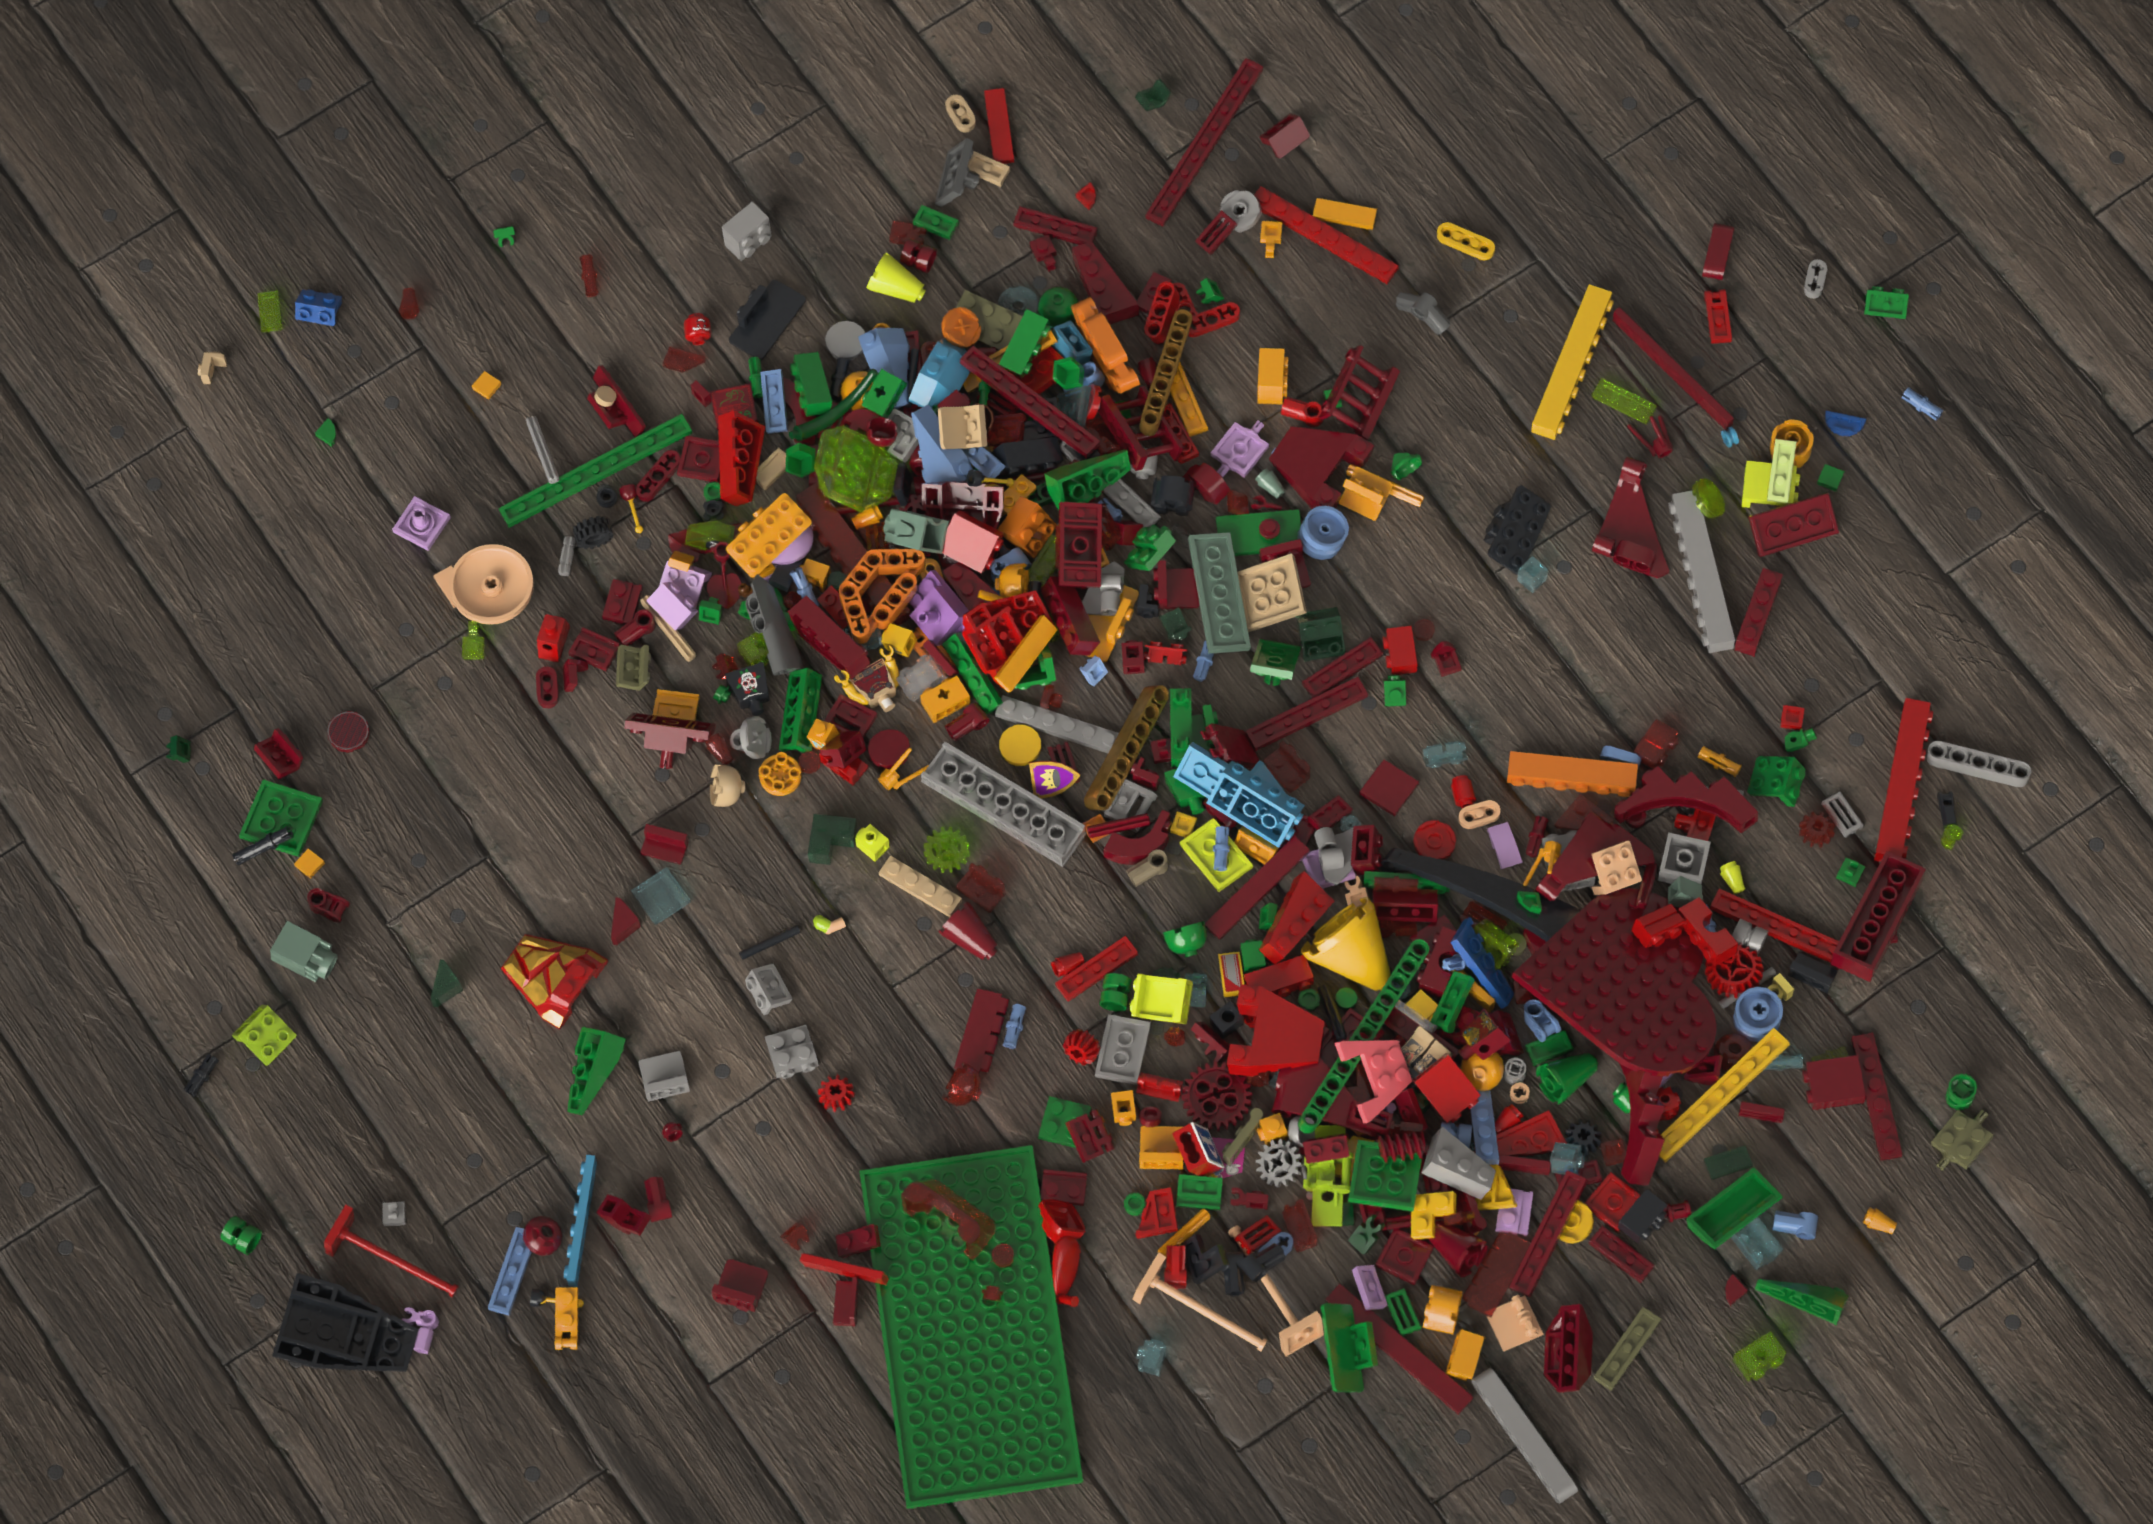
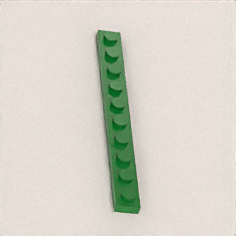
(595, 470)

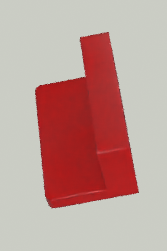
(850, 773)

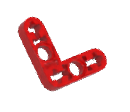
(1227, 318)

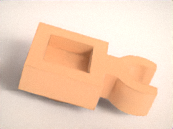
(1356, 892)

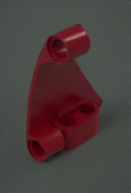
(1628, 528)
(1577, 860)
(1297, 1087)

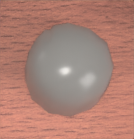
(1295, 1135)

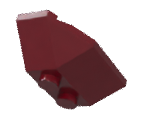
(1568, 1349)

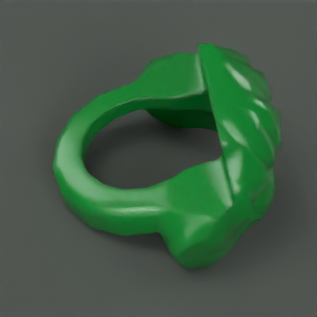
(1404, 464)

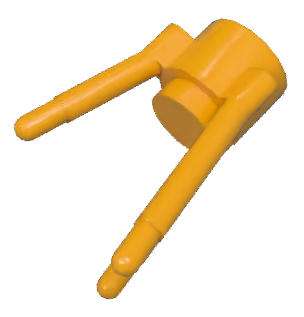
(890, 777)
(1551, 853)

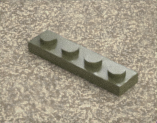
(1627, 1348)

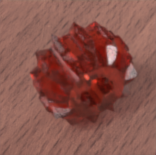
(1823, 824)

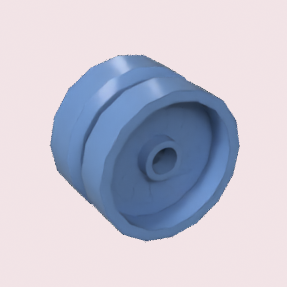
(1323, 532)
(1757, 1013)

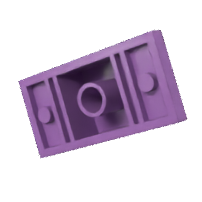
(937, 609)

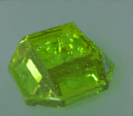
(854, 469)

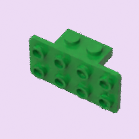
(1348, 1347)

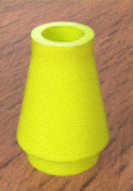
(1732, 875)

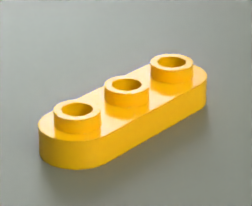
(1459, 235)

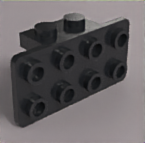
(765, 318)
(1516, 528)

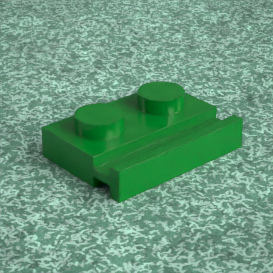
(1199, 1192)

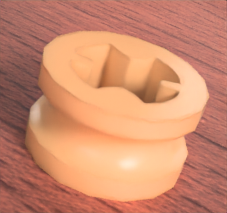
(1516, 1087)

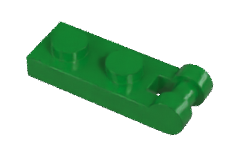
(1452, 1001)

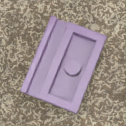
(1516, 1219)

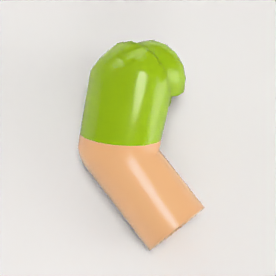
(828, 926)

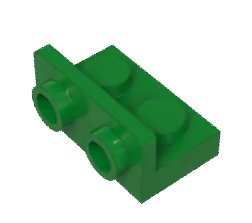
(1886, 304)

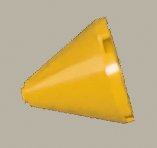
(1352, 946)

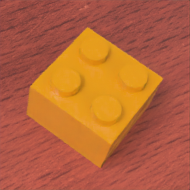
(1272, 376)

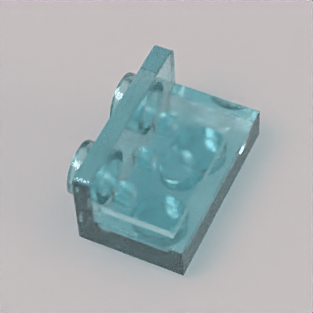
(1757, 1244)

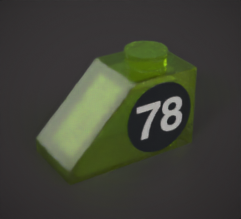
(709, 534)

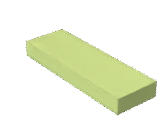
(1781, 471)

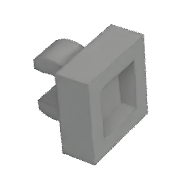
(394, 1213)

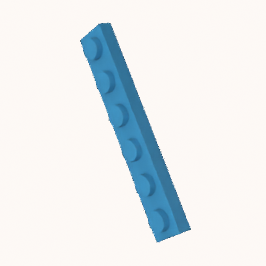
(581, 1211)

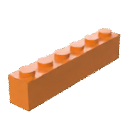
(1572, 773)

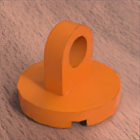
(961, 327)

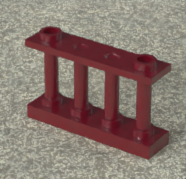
(1378, 394)
(1130, 441)

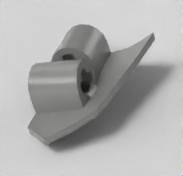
(1106, 599)
(1334, 853)

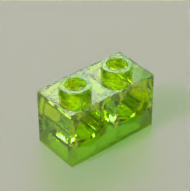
(1495, 940)

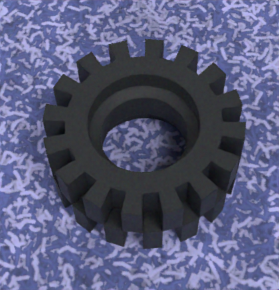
(593, 532)

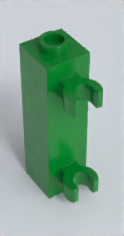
(1180, 723)

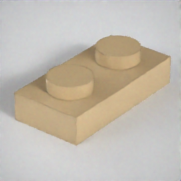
(988, 169)

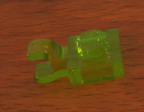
(473, 645)

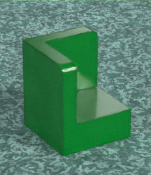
(1068, 373)
(800, 460)

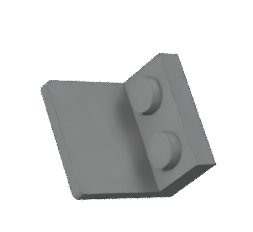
(664, 1076)

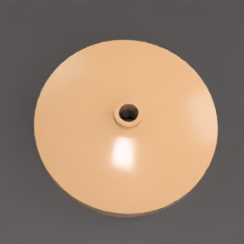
(480, 571)

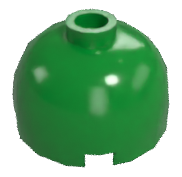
(1056, 305)
(1186, 939)

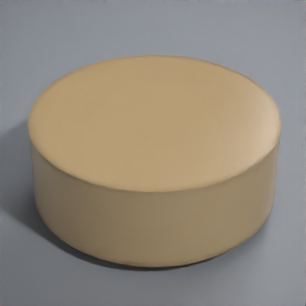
(605, 396)

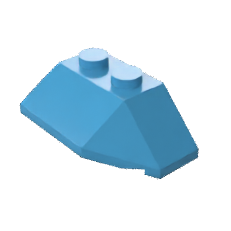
(939, 375)

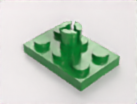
(1275, 661)

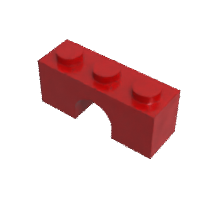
(1714, 945)

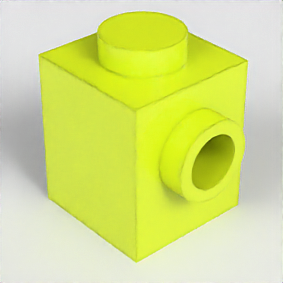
(872, 842)

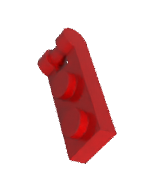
(1718, 317)

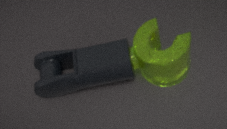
(1949, 820)

